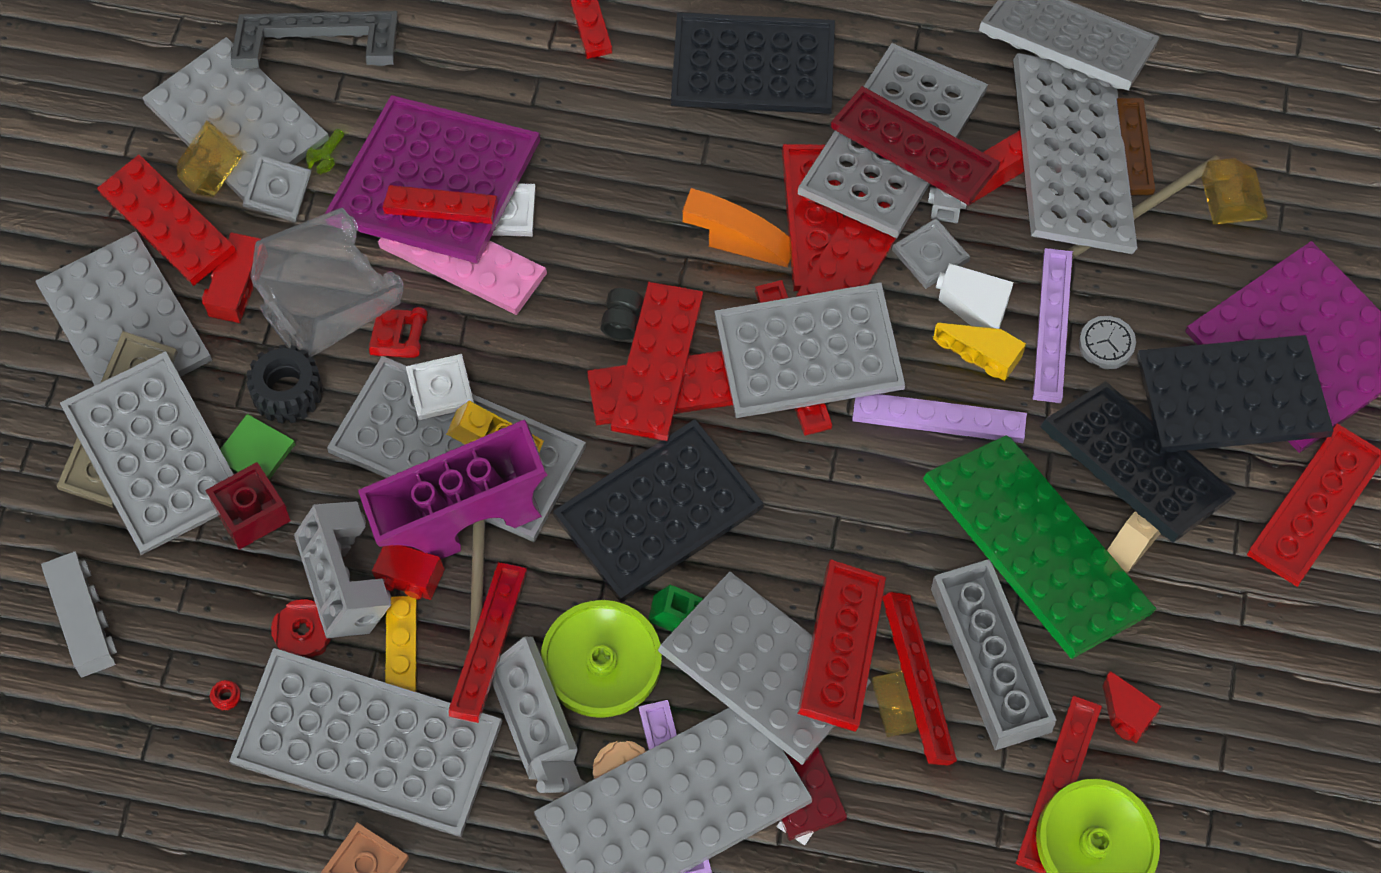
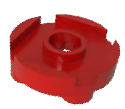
(283, 625)

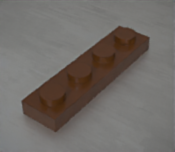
(1137, 146)

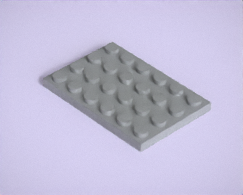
(1073, 38)
(241, 106)
(115, 293)
(809, 350)
(149, 450)
(751, 662)

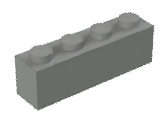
(78, 614)

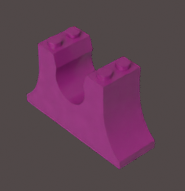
(463, 486)

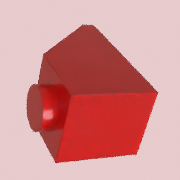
(1128, 708)

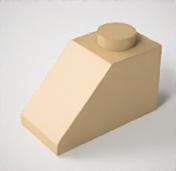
(1132, 541)

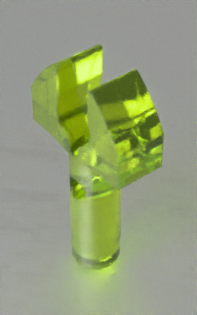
(327, 163)

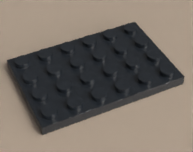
(753, 63)
(1234, 393)
(1123, 452)
(658, 510)

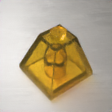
(208, 161)

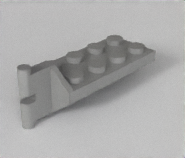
(536, 719)

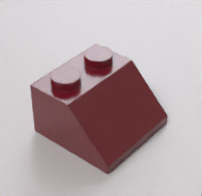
(248, 505)

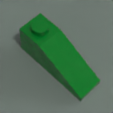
(671, 607)

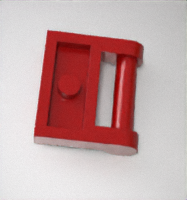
(389, 331)

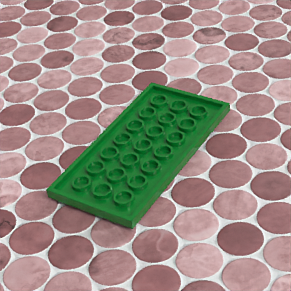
(1039, 545)

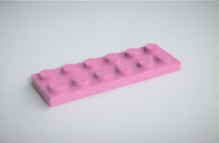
(498, 277)

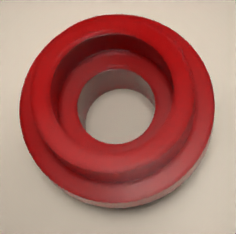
(222, 687)

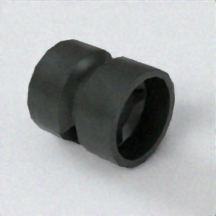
(622, 314)

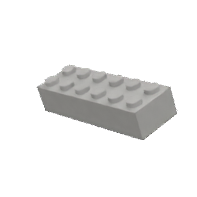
(993, 654)

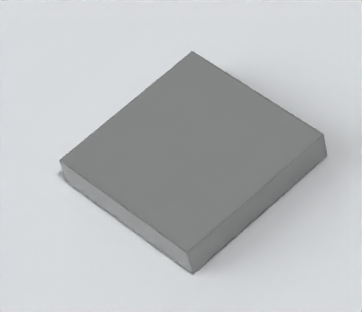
(277, 188)
(930, 252)

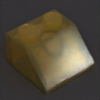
(1233, 192)

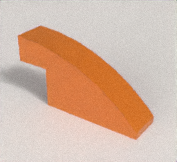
(736, 228)

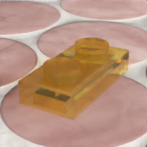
(894, 704)

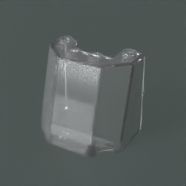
(320, 282)

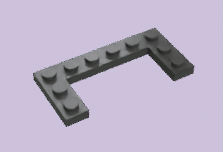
(378, 25)

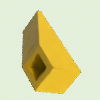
(986, 347)
(476, 422)

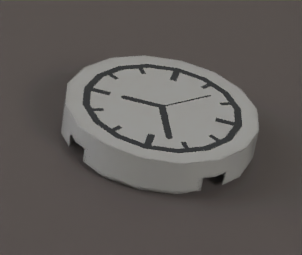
(1107, 342)

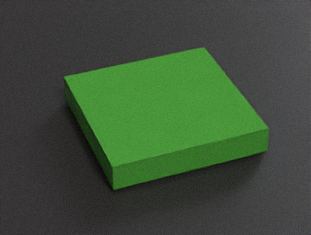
(255, 443)

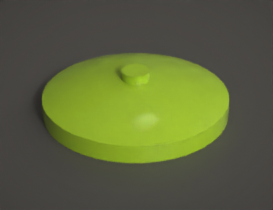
(602, 658)
(1097, 830)

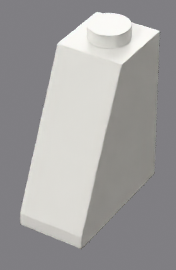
(974, 296)

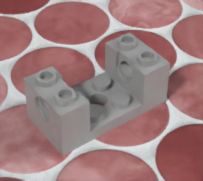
(322, 541)

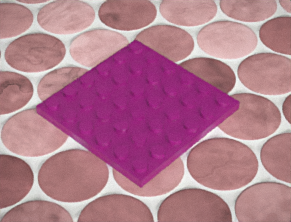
(436, 151)
(1316, 300)

